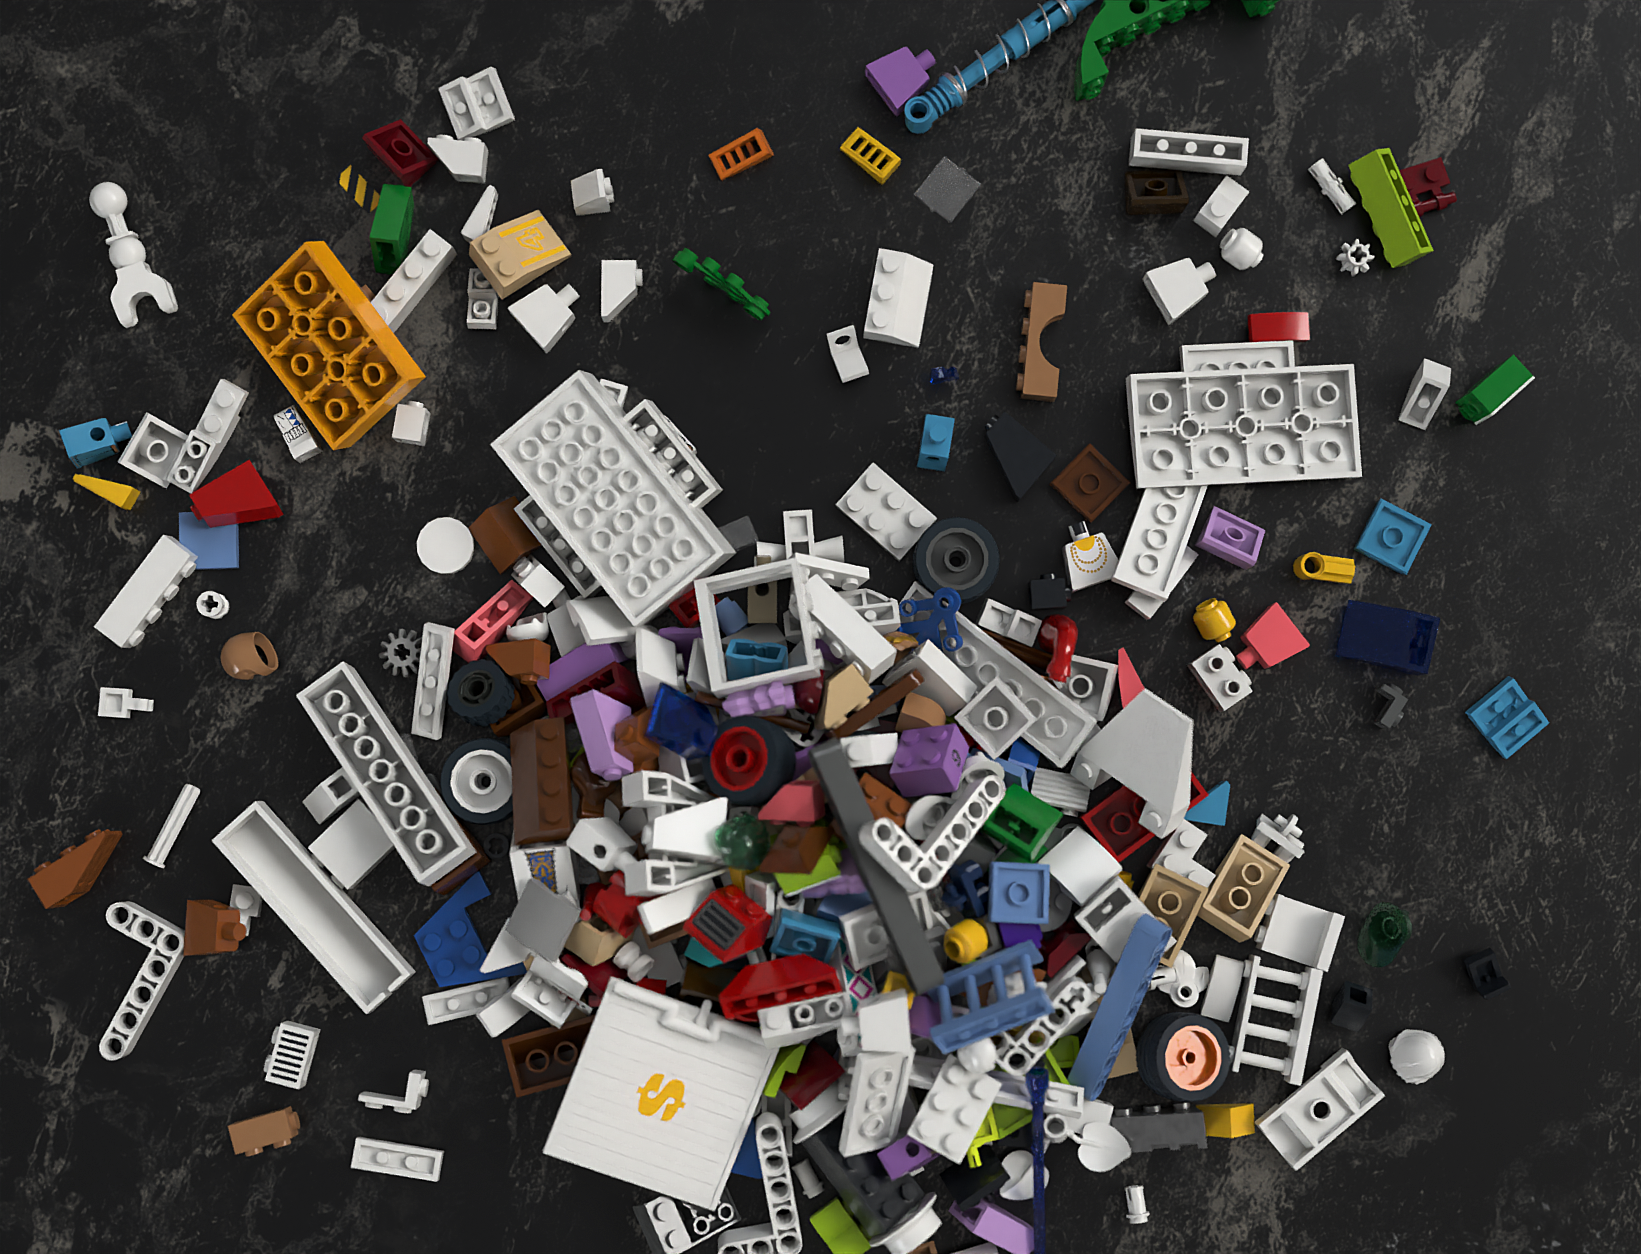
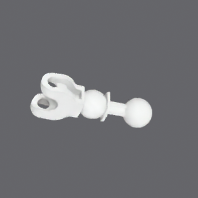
(128, 256)

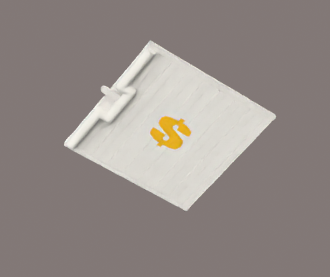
(661, 1094)

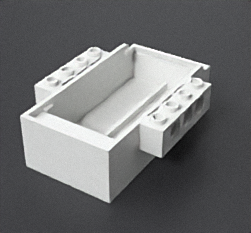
(614, 497)

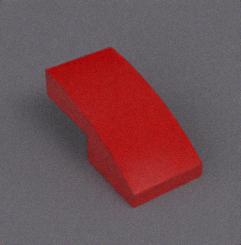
(1279, 327)

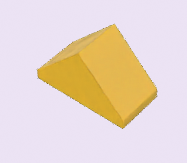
(1228, 1119)

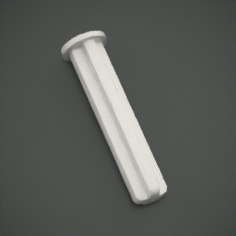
(172, 825)

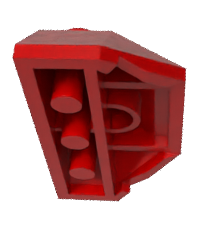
(777, 984)

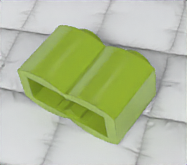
(840, 1229)

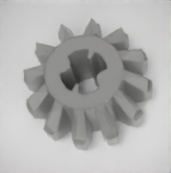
(398, 663)

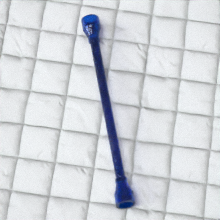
(1037, 1086)

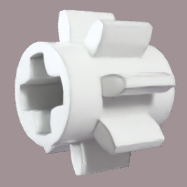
(1349, 263)

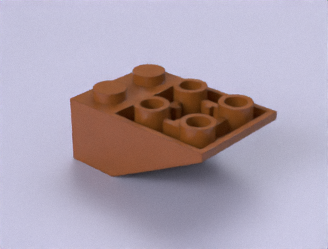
(75, 871)

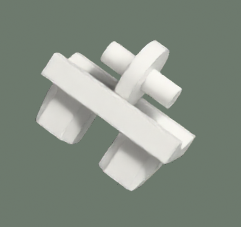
(1288, 844)

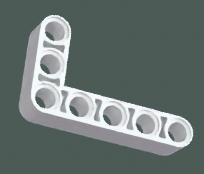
(941, 839)
(146, 977)
(778, 1198)

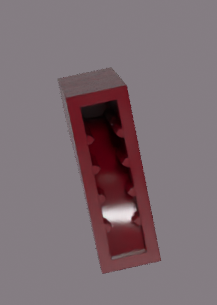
(611, 681)

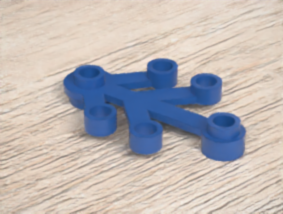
(929, 628)

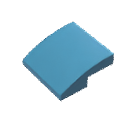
(1507, 717)

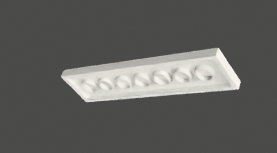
(1059, 721)

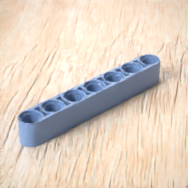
(1119, 1005)

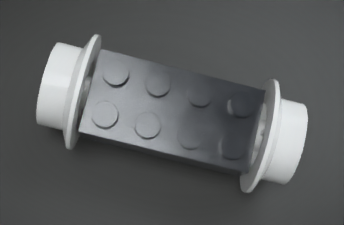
(890, 1210)

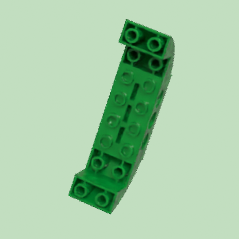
(1124, 20)

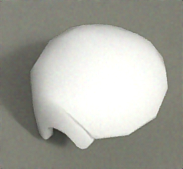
(529, 627)
(978, 1056)

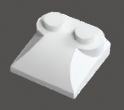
(995, 718)

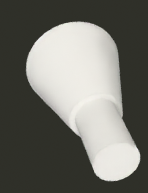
(1100, 967)

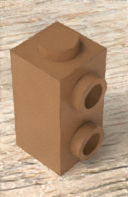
(264, 1129)

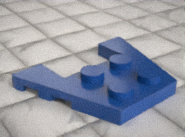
(453, 943)

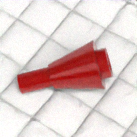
(589, 896)

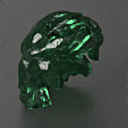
(742, 842)

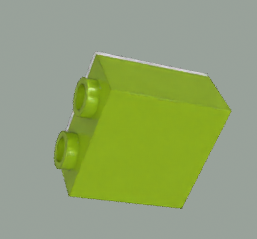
(826, 870)

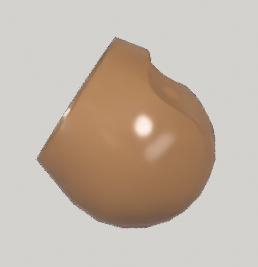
(241, 657)

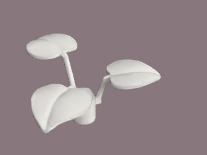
(1099, 1152)

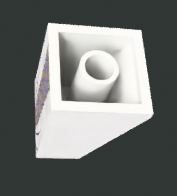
(550, 863)

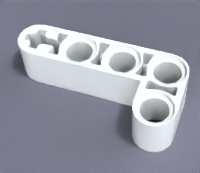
(1051, 1029)

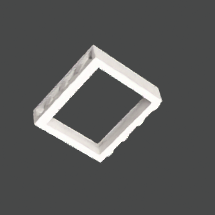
(710, 630)

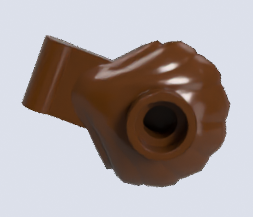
(591, 788)

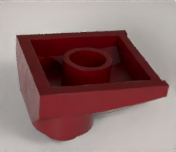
(1062, 946)

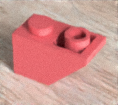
(797, 802)

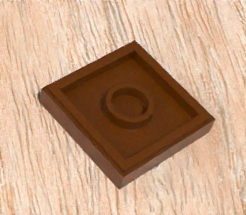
(1089, 483)

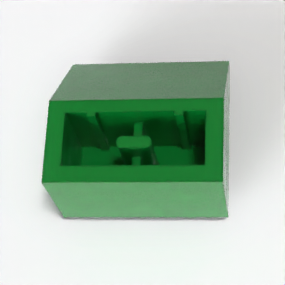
(1021, 822)

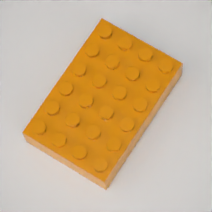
(328, 345)

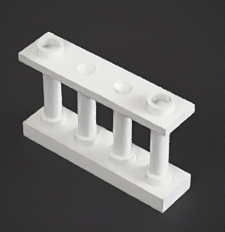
(1301, 1010)

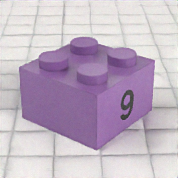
(929, 760)

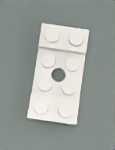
(1296, 1129)

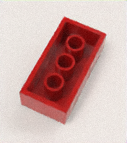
(1116, 819)

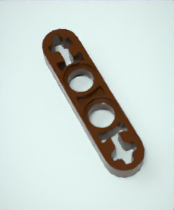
(877, 704)

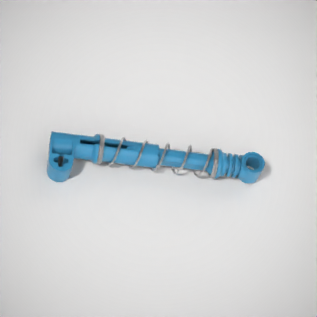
(952, 90)

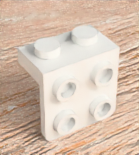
(544, 1000)

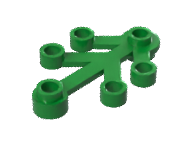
(732, 284)

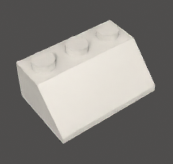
(898, 298)

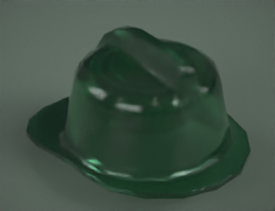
(1384, 934)

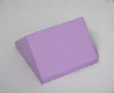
(1231, 538)

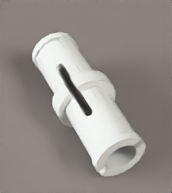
(1331, 186)

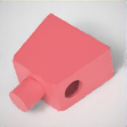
(1270, 639)

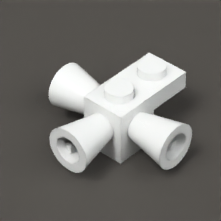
(800, 539)

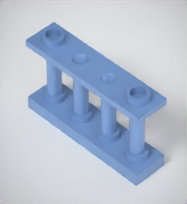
(996, 1017)

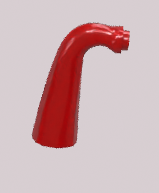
(1059, 637)

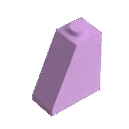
(596, 722)
(997, 1226)

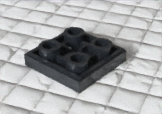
(973, 1184)

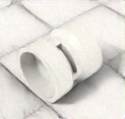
(631, 959)

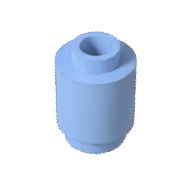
(730, 617)

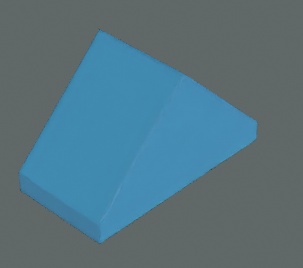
(1213, 807)

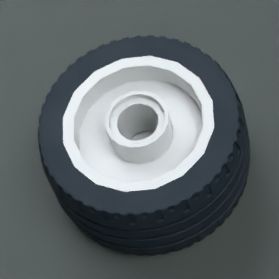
(463, 778)

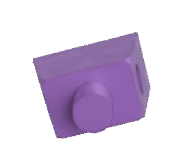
(900, 77)
(906, 1156)

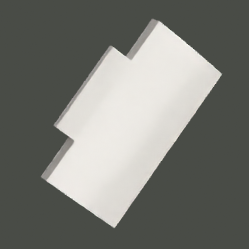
(1243, 418)

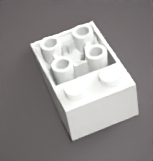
(1112, 916)

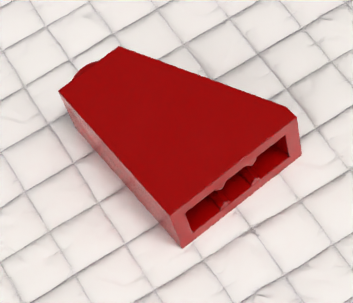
(235, 498)

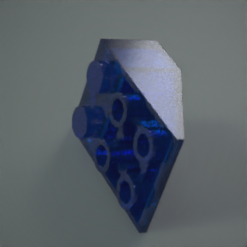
(1388, 637)

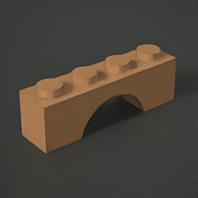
(1039, 377)

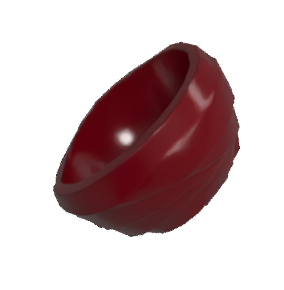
(808, 693)

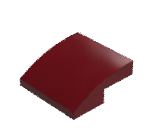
(813, 1076)

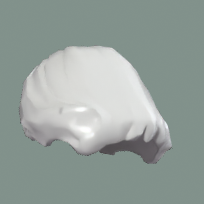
(1416, 1055)

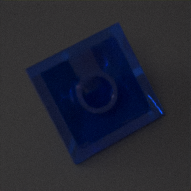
(681, 724)

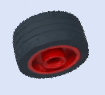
(749, 761)

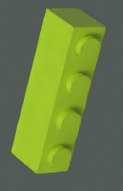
(1390, 207)

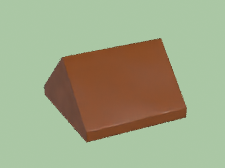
(504, 535)

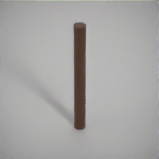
(782, 721)

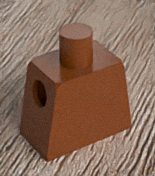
(212, 928)

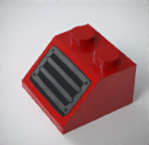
(729, 923)

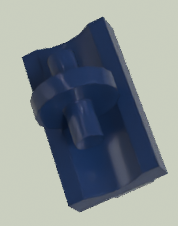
(962, 892)

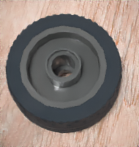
(959, 539)

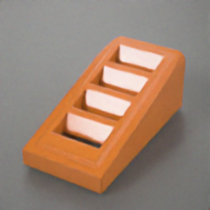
(736, 145)

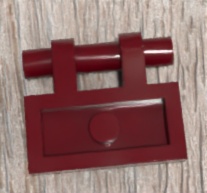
(1429, 178)

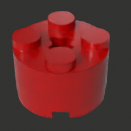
(619, 909)

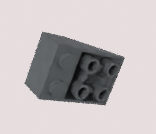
(678, 1225)

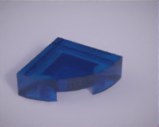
(941, 374)

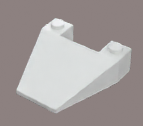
(1150, 754)
(661, 796)

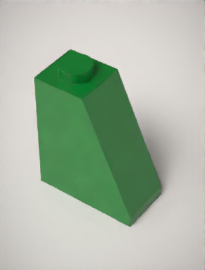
(392, 228)

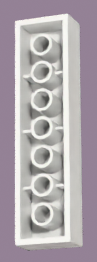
(386, 774)

